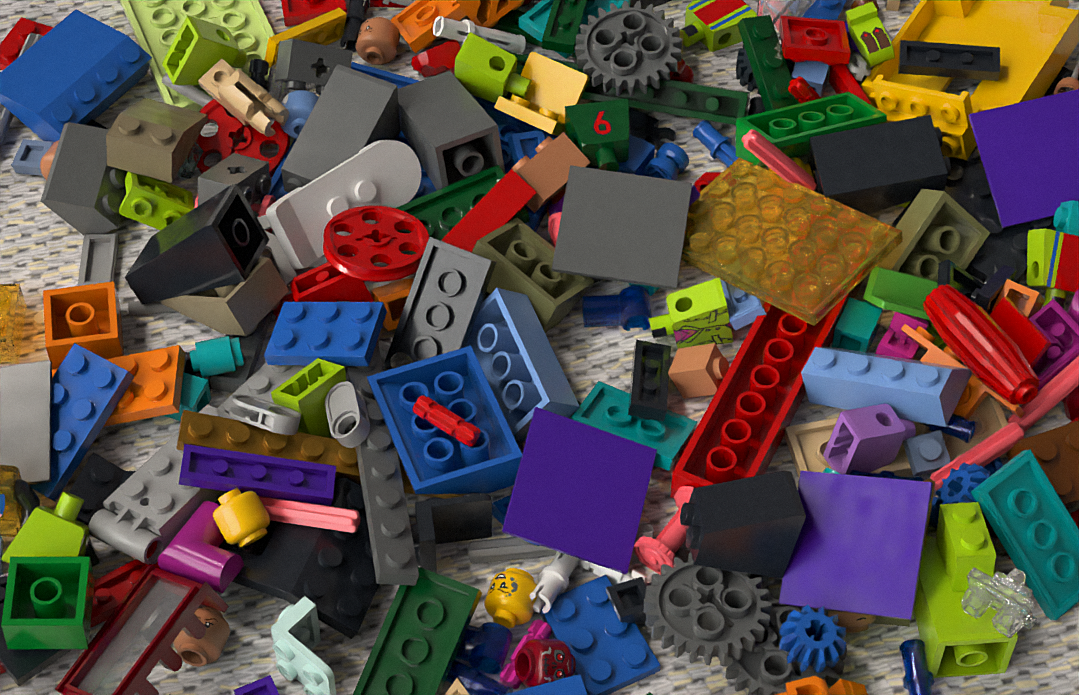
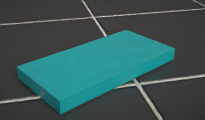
(1034, 531)

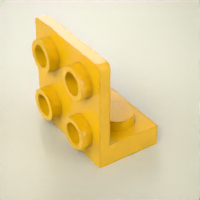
(549, 93)

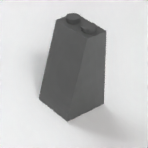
(345, 119)
(448, 130)

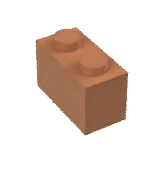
(549, 168)

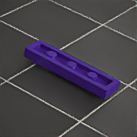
(257, 473)

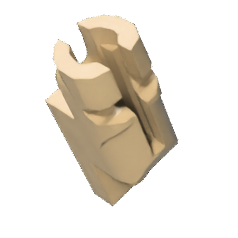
(243, 97)

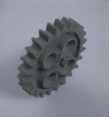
(628, 48)
(706, 603)
(753, 666)

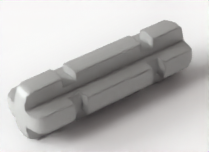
(858, 66)

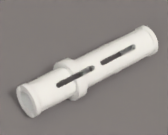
(456, 30)

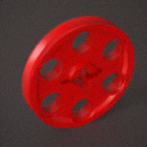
(232, 128)
(375, 243)

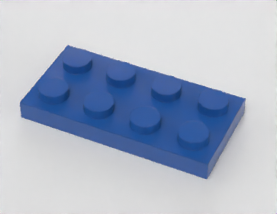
(82, 400)

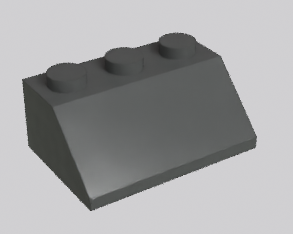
(81, 183)

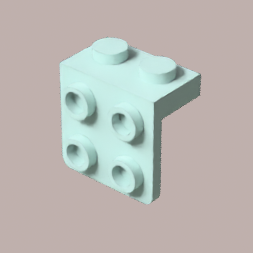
(293, 640)

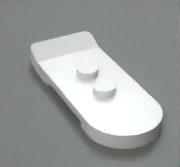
(378, 175)

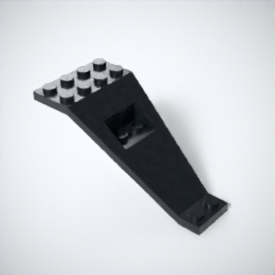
(290, 560)

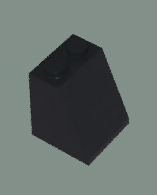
(745, 524)

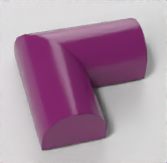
(1064, 339)
(197, 554)

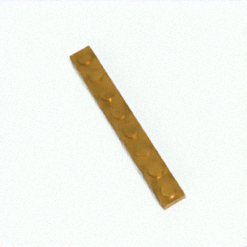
(239, 436)

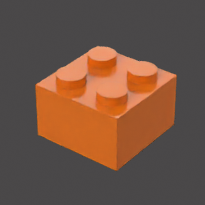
(85, 317)

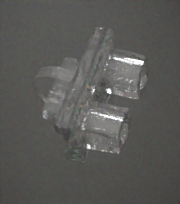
(1004, 594)

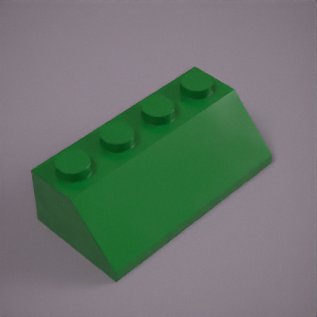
(793, 125)

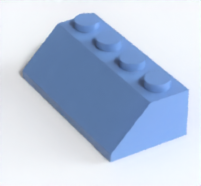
(519, 361)
(863, 379)

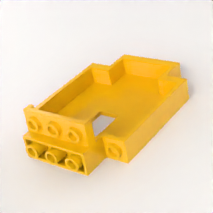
(1033, 46)

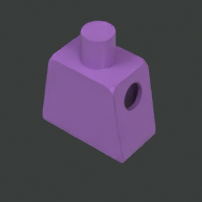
(866, 439)

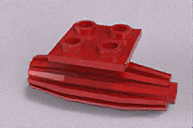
(995, 347)

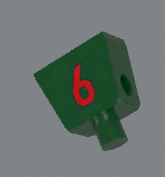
(600, 132)

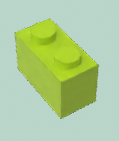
(964, 542)

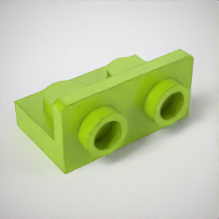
(154, 201)

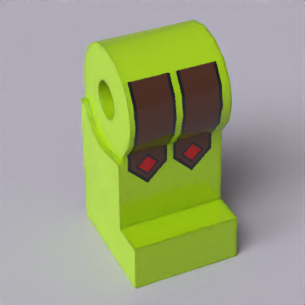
(869, 34)

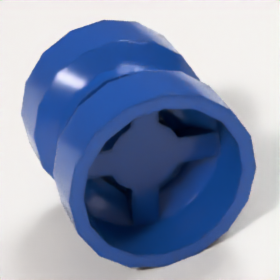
(668, 163)

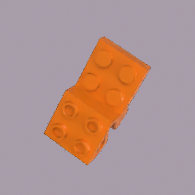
(417, 20)

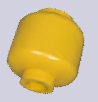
(241, 517)

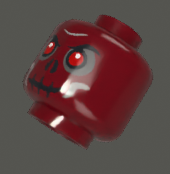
(544, 662)

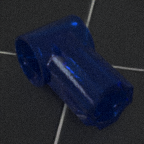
(627, 309)
(486, 646)

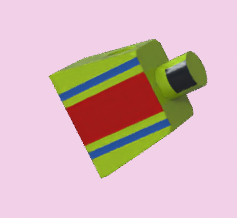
(714, 22)
(1053, 263)

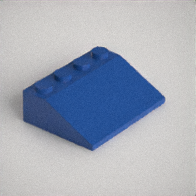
(71, 75)
(431, 456)

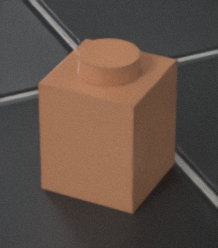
(698, 370)

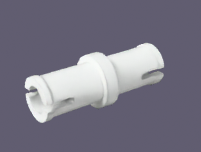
(553, 581)

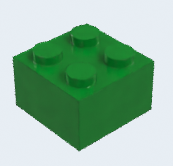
(48, 603)

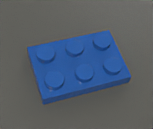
(325, 330)
(605, 650)

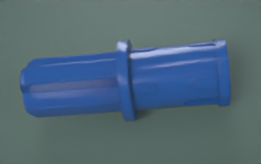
(716, 143)

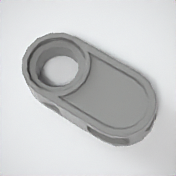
(344, 407)
(265, 414)

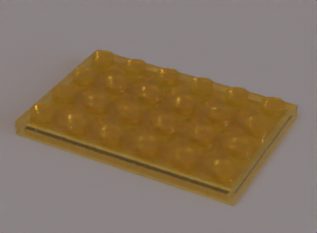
(783, 240)

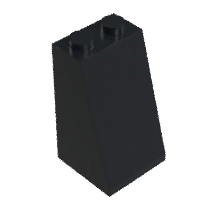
(879, 163)
(200, 250)

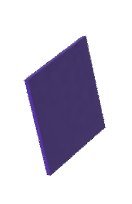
(1030, 155)
(579, 490)
(858, 545)

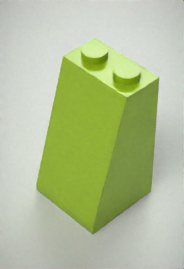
(952, 638)

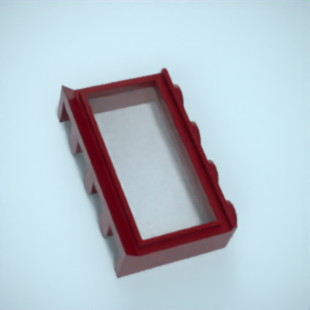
(141, 636)

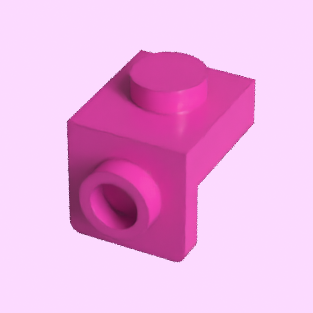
(895, 341)

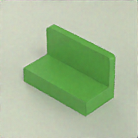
(899, 291)

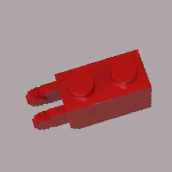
(326, 285)

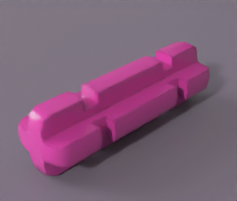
(537, 630)

